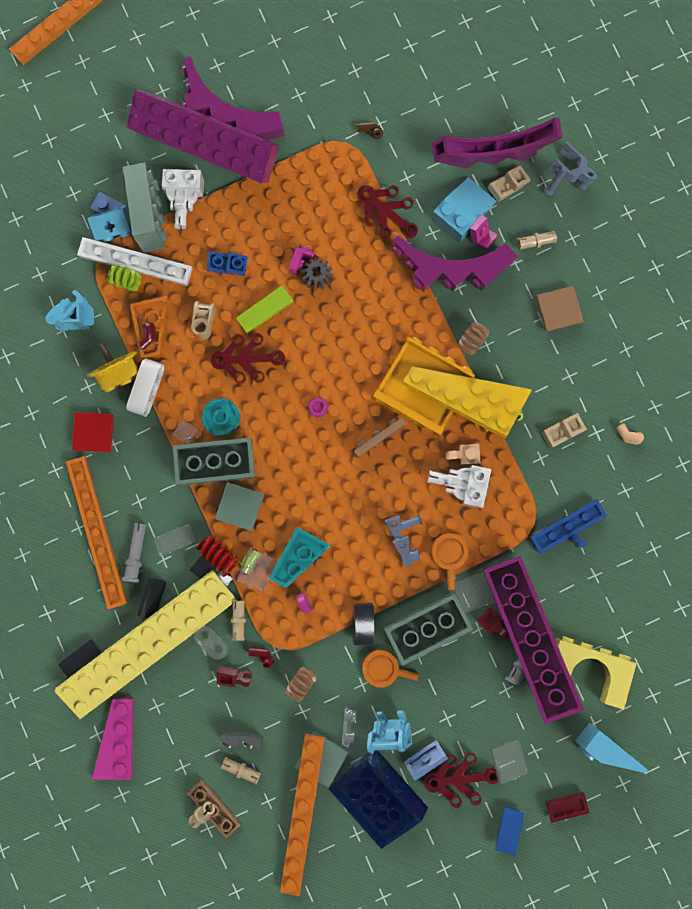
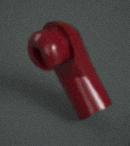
(149, 335)
(264, 655)

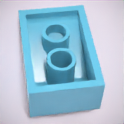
(462, 209)
(600, 747)

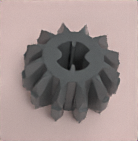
(308, 274)

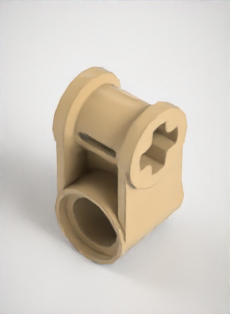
(203, 316)

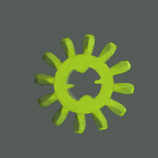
(124, 278)

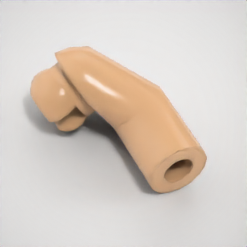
(629, 437)

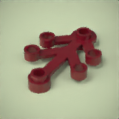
(386, 209)
(244, 358)
(457, 779)

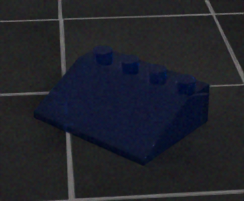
(379, 799)

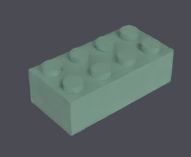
(144, 207)
(214, 461)
(428, 628)

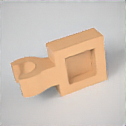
(467, 454)

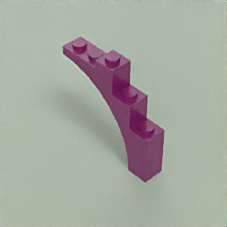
(201, 99)
(492, 150)
(453, 272)

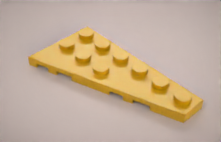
(480, 401)

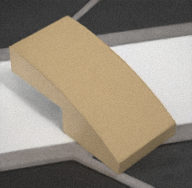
(509, 183)
(563, 430)

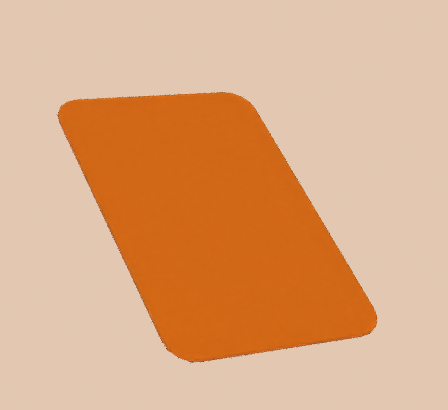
(334, 350)

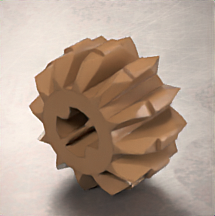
(473, 338)
(301, 684)

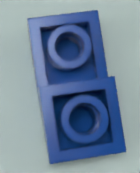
(226, 263)
(509, 831)

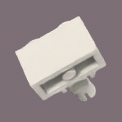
(182, 191)
(469, 484)

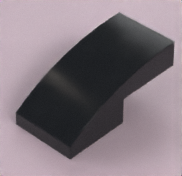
(203, 567)
(363, 623)
(79, 658)

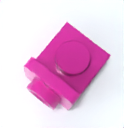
(481, 234)
(297, 261)

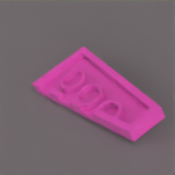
(116, 748)

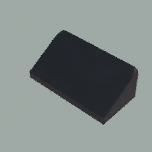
(151, 597)

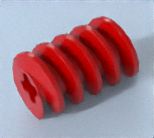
(217, 555)

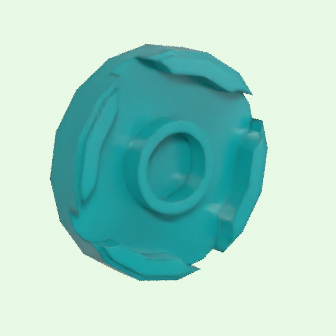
(221, 417)

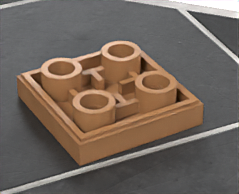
(559, 309)

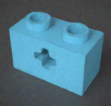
(101, 228)

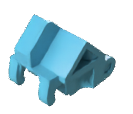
(72, 315)
(390, 733)

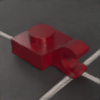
(492, 622)
(230, 677)

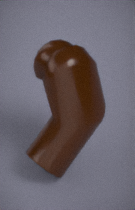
(372, 128)

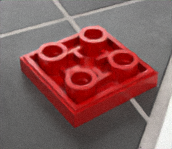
(93, 432)

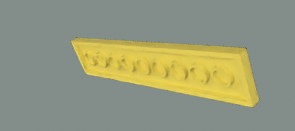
(145, 644)

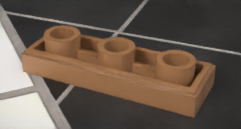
(379, 436)
(223, 818)

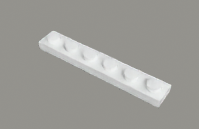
(136, 261)

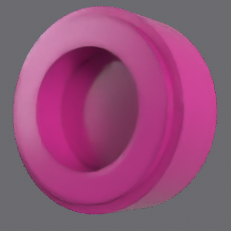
(318, 407)
(304, 603)

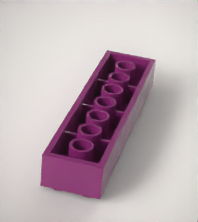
(202, 136)
(533, 640)

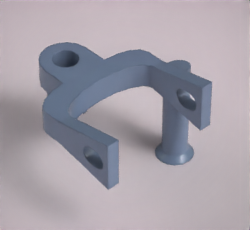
(583, 173)
(407, 556)

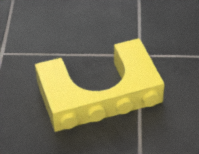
(618, 670)

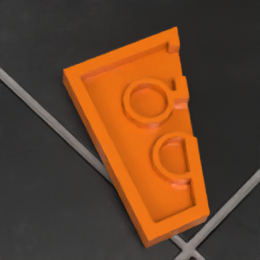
(155, 312)

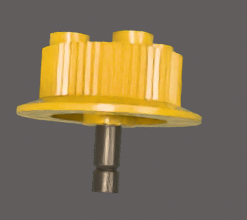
(115, 371)

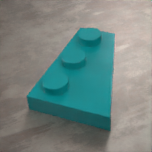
(297, 557)

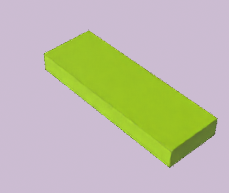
(264, 309)

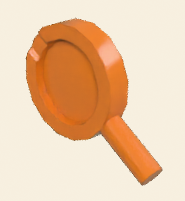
(450, 553)
(381, 669)

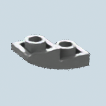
(233, 739)

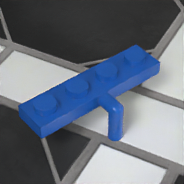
(569, 527)

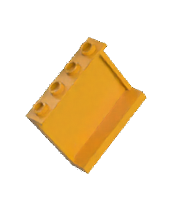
(408, 402)

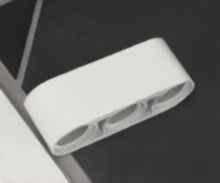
(145, 387)

